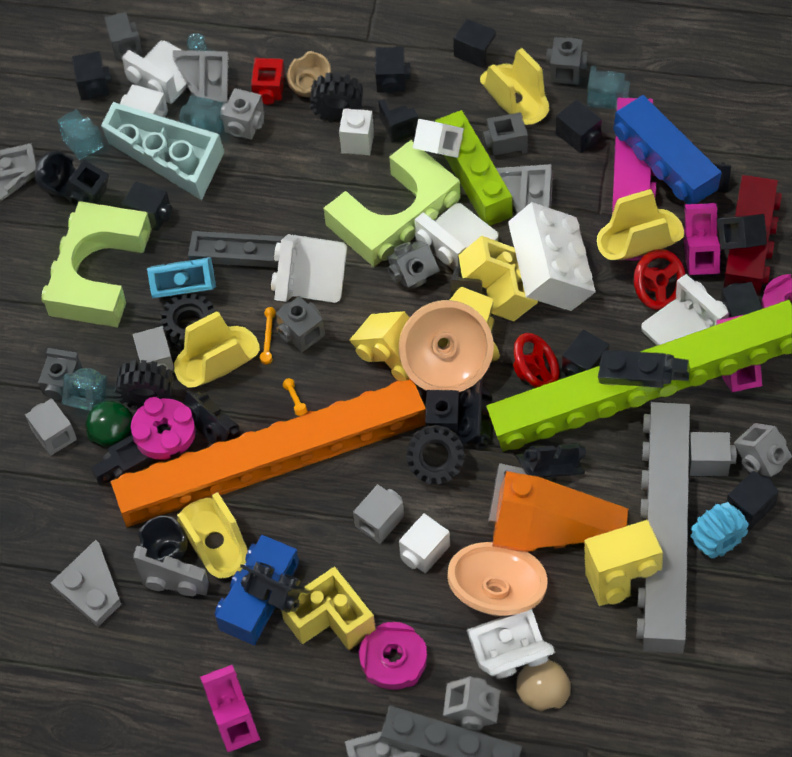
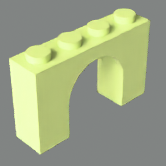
(93, 229)
(378, 235)

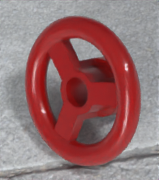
(655, 280)
(533, 364)

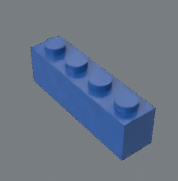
(666, 151)

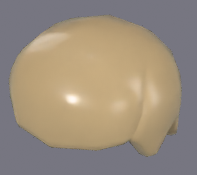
(305, 71)
(543, 686)

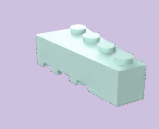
(167, 147)

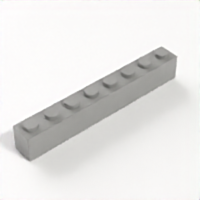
(667, 512)

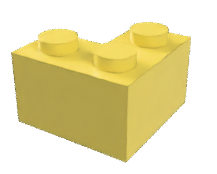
(500, 274)
(379, 341)
(619, 557)
(333, 605)

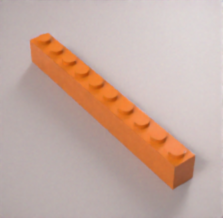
(269, 452)

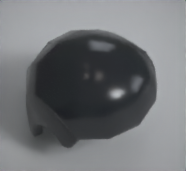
(53, 172)
(163, 538)

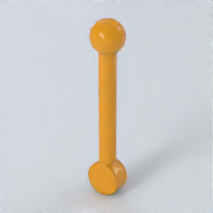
(266, 356)
(299, 408)

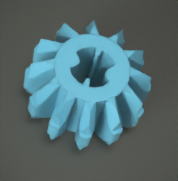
(719, 530)

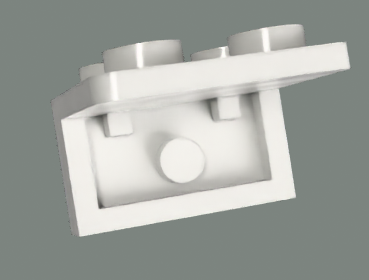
(156, 71)
(452, 233)
(309, 269)
(686, 314)
(509, 644)

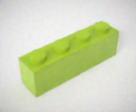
(478, 174)

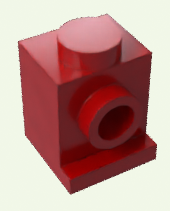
(268, 84)

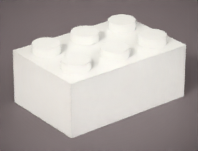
(551, 257)

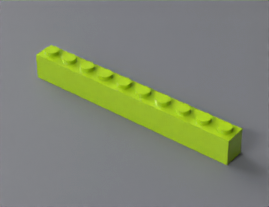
(582, 398)

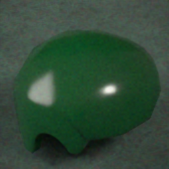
(108, 423)

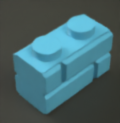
(181, 277)

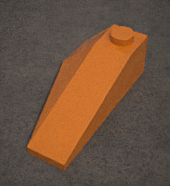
(547, 514)

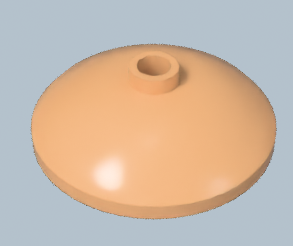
(452, 366)
(497, 579)

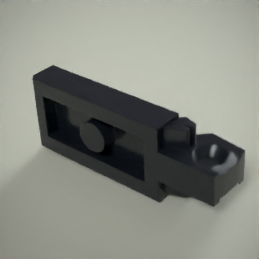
(641, 368)
(122, 459)

